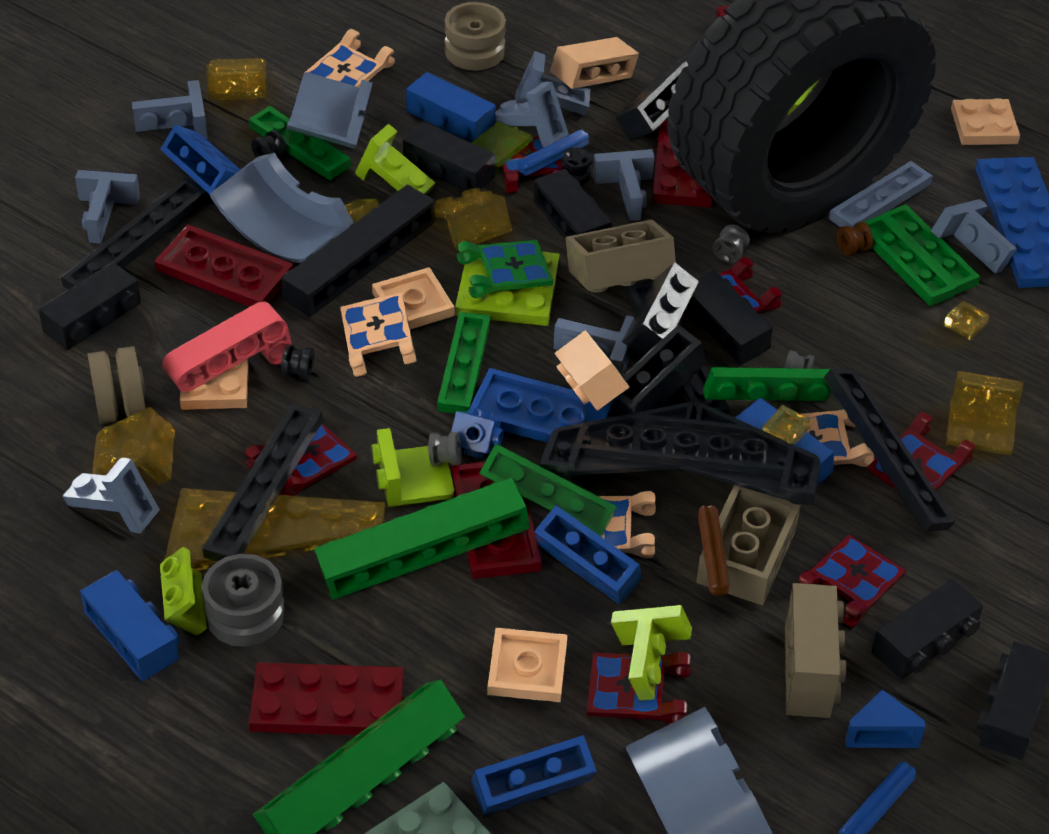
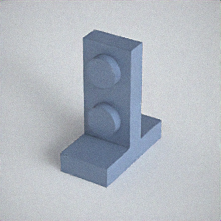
(570, 99)
(170, 111)
(540, 111)
(628, 170)
(102, 191)
(975, 233)
(608, 340)
(118, 491)

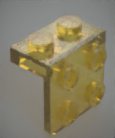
(236, 78)
(474, 216)
(140, 437)

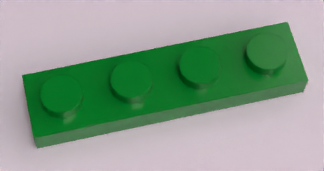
(307, 149)
(933, 248)
(909, 262)
(464, 363)
(766, 383)
(548, 489)

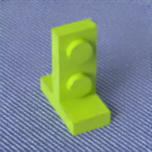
(391, 164)
(648, 632)

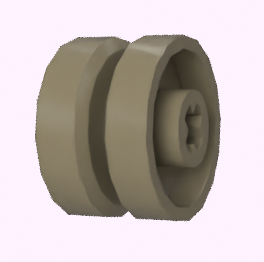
(475, 36)
(123, 384)

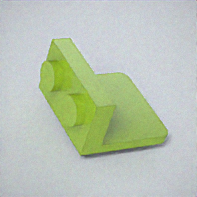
(408, 473)

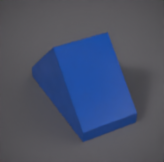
(885, 725)

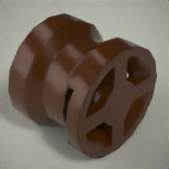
(854, 238)

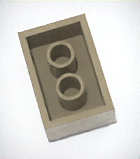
(620, 255)
(755, 541)
(813, 650)

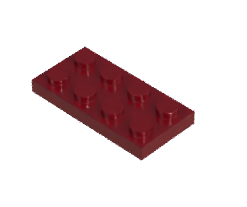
(671, 182)
(222, 266)
(503, 557)
(322, 697)

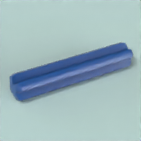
(552, 152)
(880, 800)

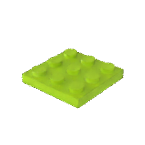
(514, 305)

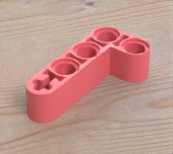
(227, 345)

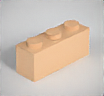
(594, 62)
(590, 371)

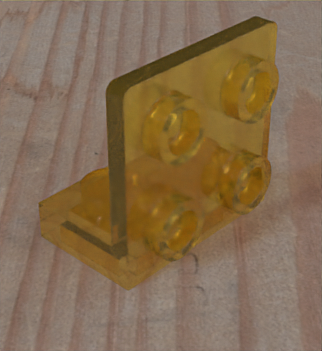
(984, 412)

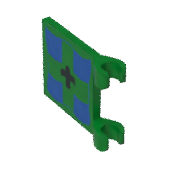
(506, 266)

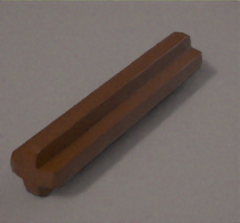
(713, 550)

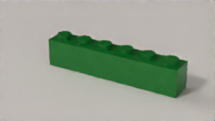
(422, 538)
(363, 763)

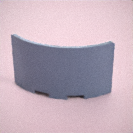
(330, 109)
(278, 215)
(694, 780)

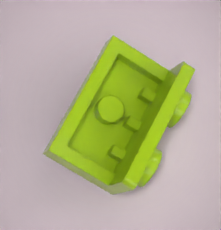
(183, 593)

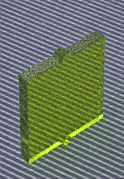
(503, 141)

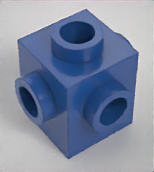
(489, 431)

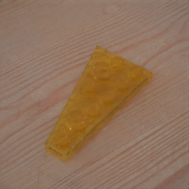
(288, 525)

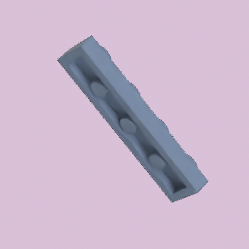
(882, 195)

